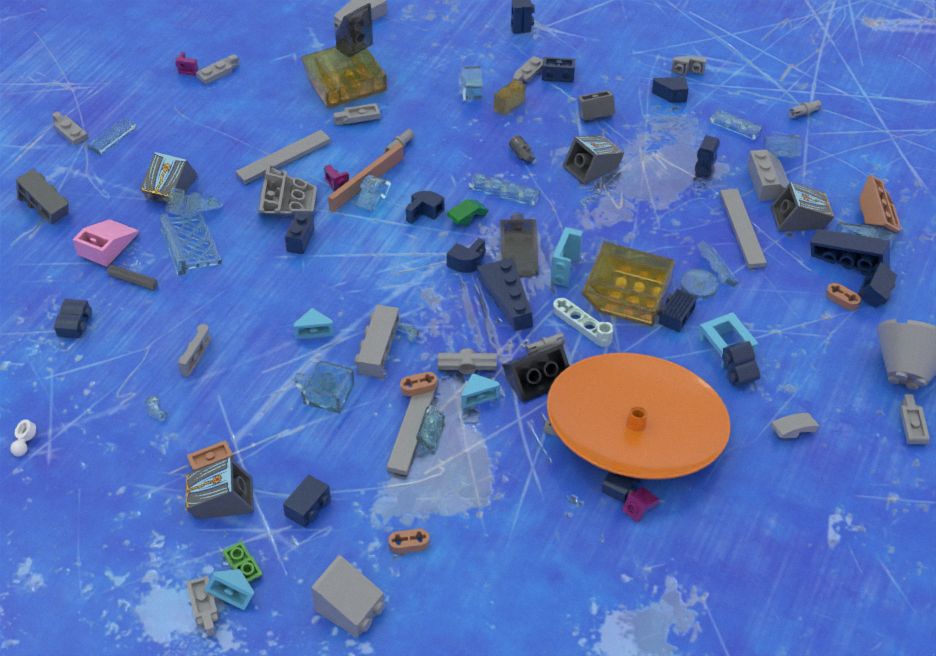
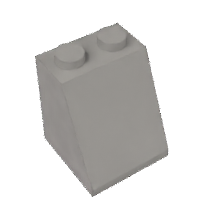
(347, 597)

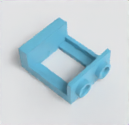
(567, 249)
(713, 329)

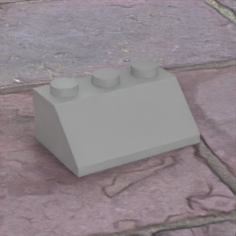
(766, 174)

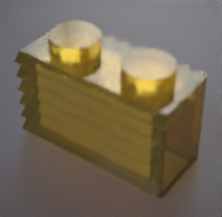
(509, 97)

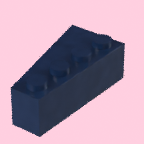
(850, 250)
(506, 289)

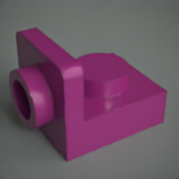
(186, 65)
(335, 179)
(639, 502)

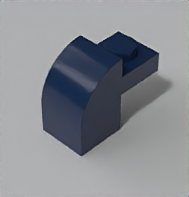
(424, 203)
(466, 259)

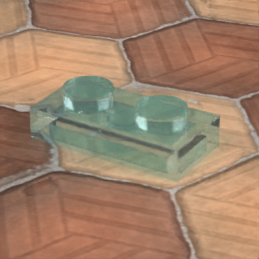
(430, 427)

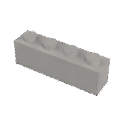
(377, 341)

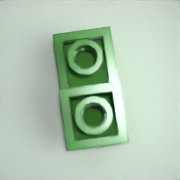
(239, 558)

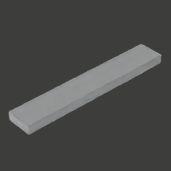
(283, 156)
(743, 229)
(406, 440)

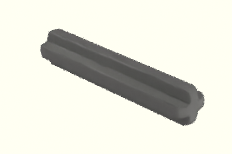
(132, 277)

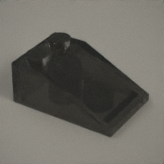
(355, 31)

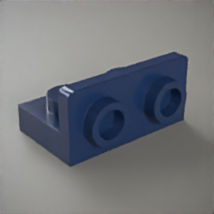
(558, 69)

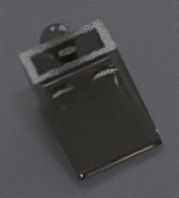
(520, 241)

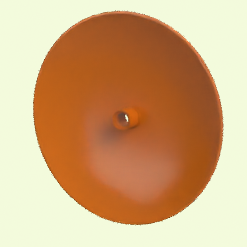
(638, 416)

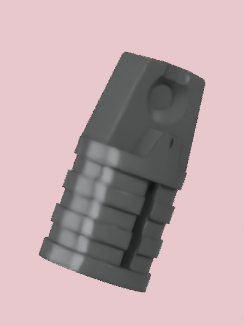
(521, 148)

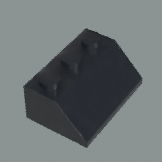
(535, 371)

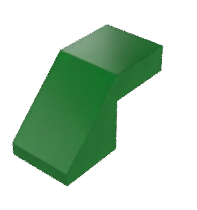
(465, 211)

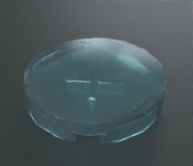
(699, 283)

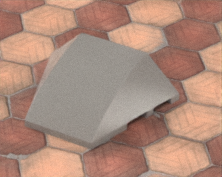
(285, 195)

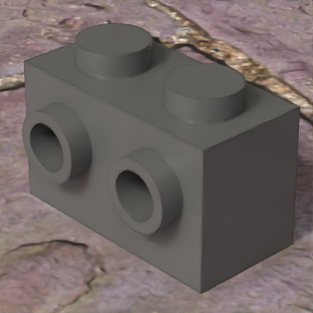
(596, 105)

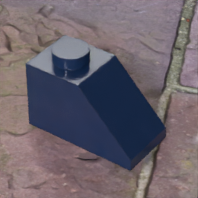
(671, 88)

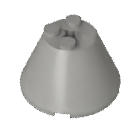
(908, 352)

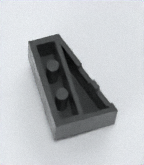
(42, 196)

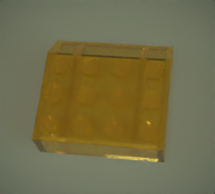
(344, 78)
(629, 283)

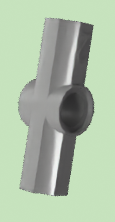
(467, 361)

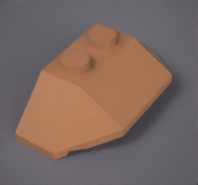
(878, 206)

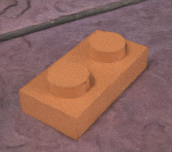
(209, 455)

